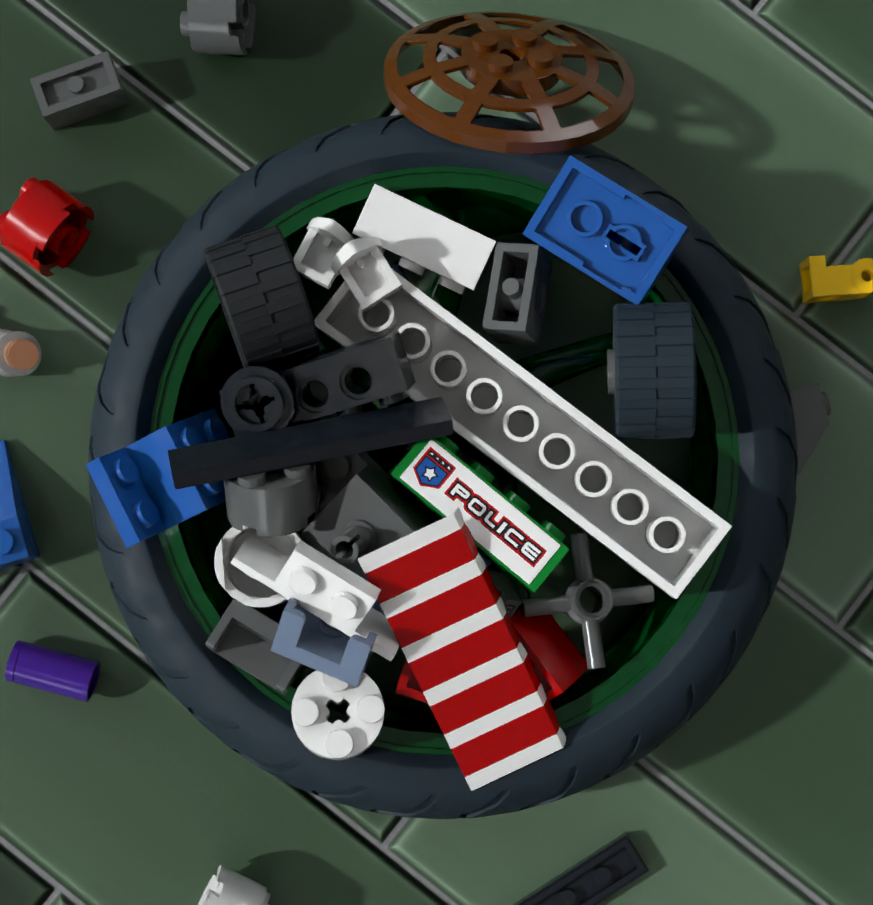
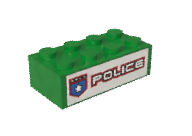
(495, 520)

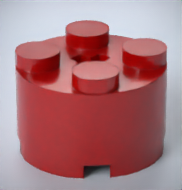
(45, 226)

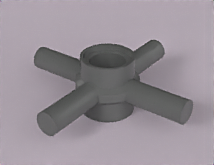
(604, 600)

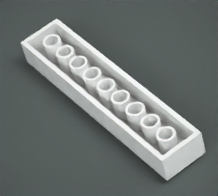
(539, 436)

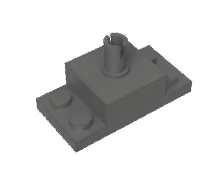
(359, 510)

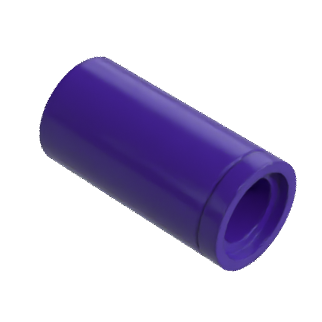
(52, 671)

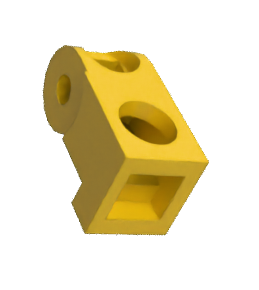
(837, 282)

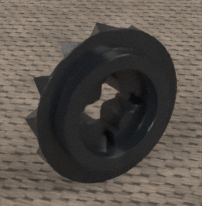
(240, 389)

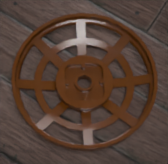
(509, 65)

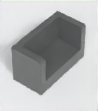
(79, 91)
(246, 641)

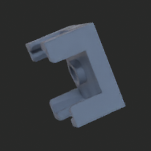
(321, 647)

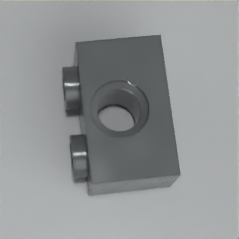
(517, 294)

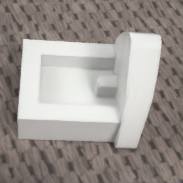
(318, 250)
(366, 271)

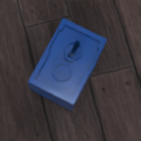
(605, 231)

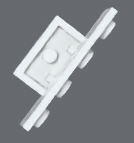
(319, 587)

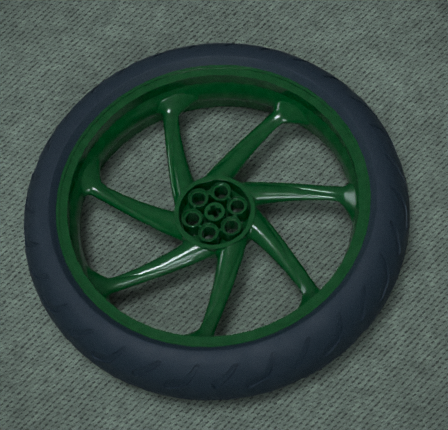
(666, 659)

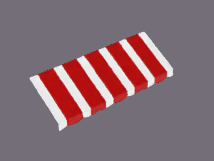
(464, 650)

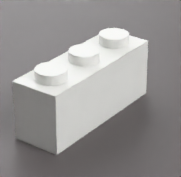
(425, 239)

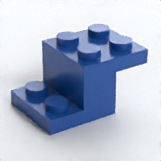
(140, 484)

